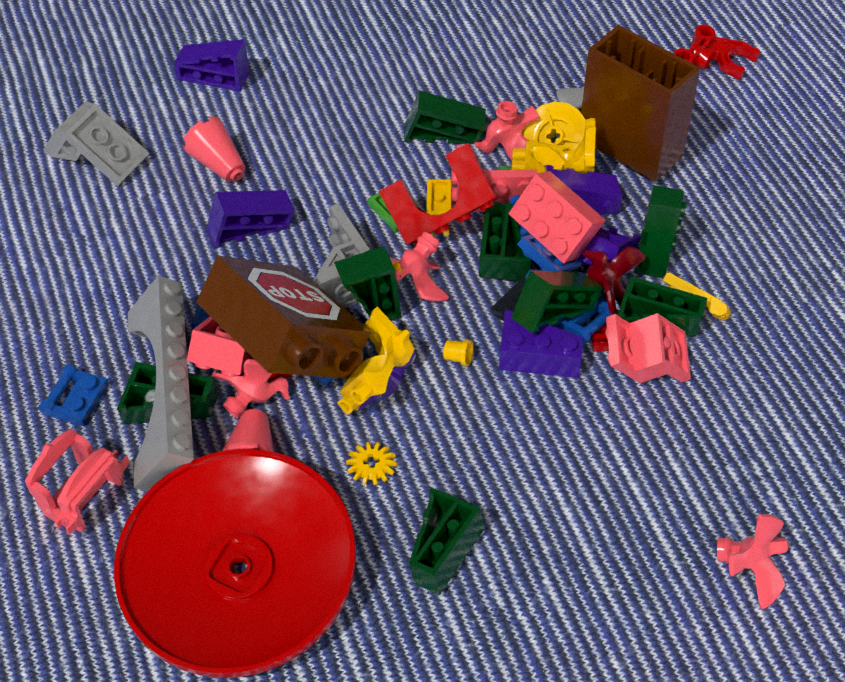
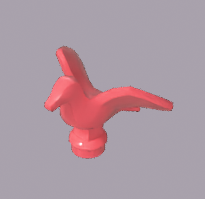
(507, 128)
(252, 387)
(755, 554)

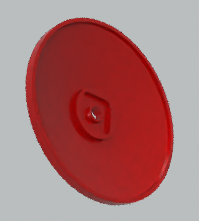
(226, 511)

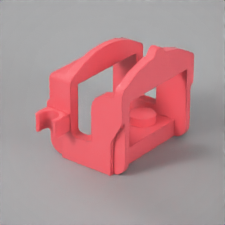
(83, 483)

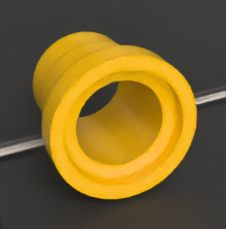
(459, 351)

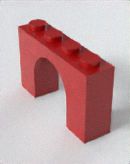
(473, 194)

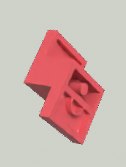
(647, 348)

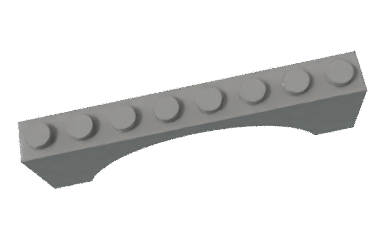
(169, 433)

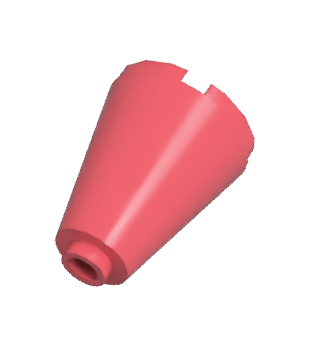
(214, 149)
(251, 432)

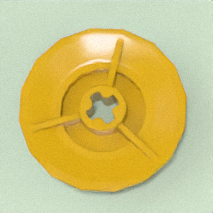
(559, 119)

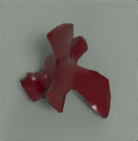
(610, 273)

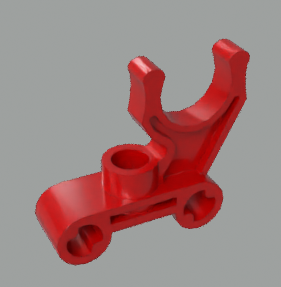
(707, 47)

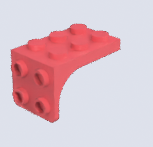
(504, 182)

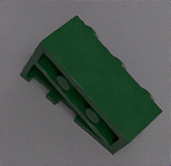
(444, 119)
(659, 230)
(499, 249)
(371, 281)
(554, 296)
(677, 306)
(139, 395)
(444, 540)

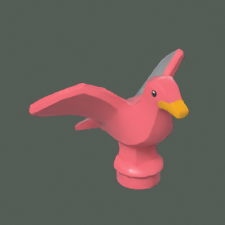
(417, 264)

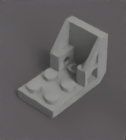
(99, 140)
(345, 243)

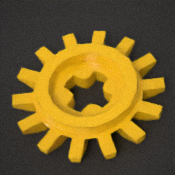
(363, 470)

